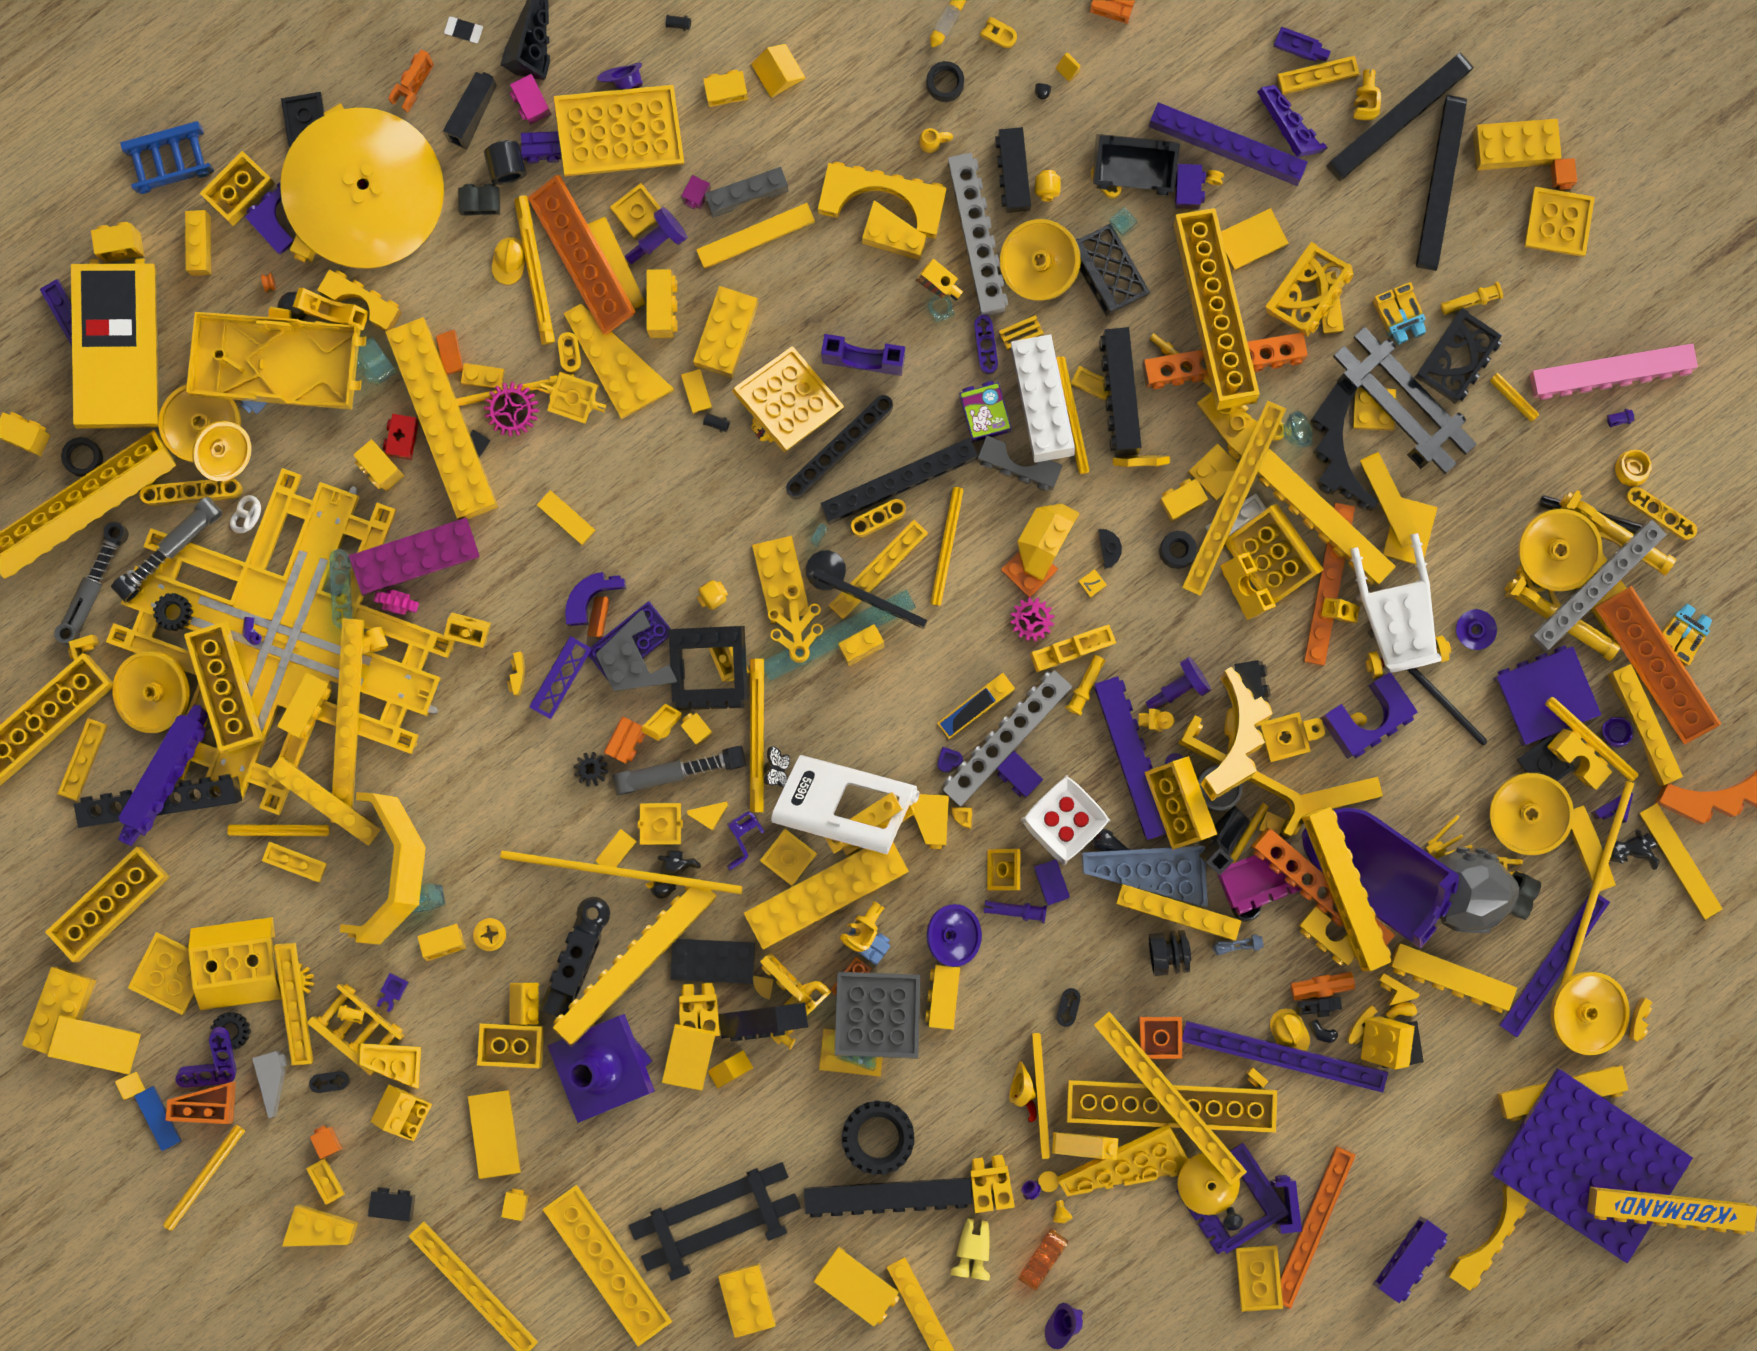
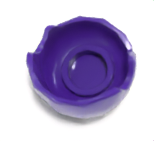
(1617, 732)

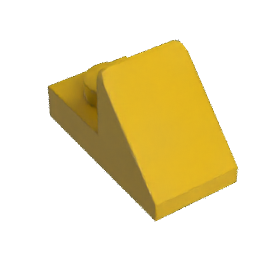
(1401, 992)

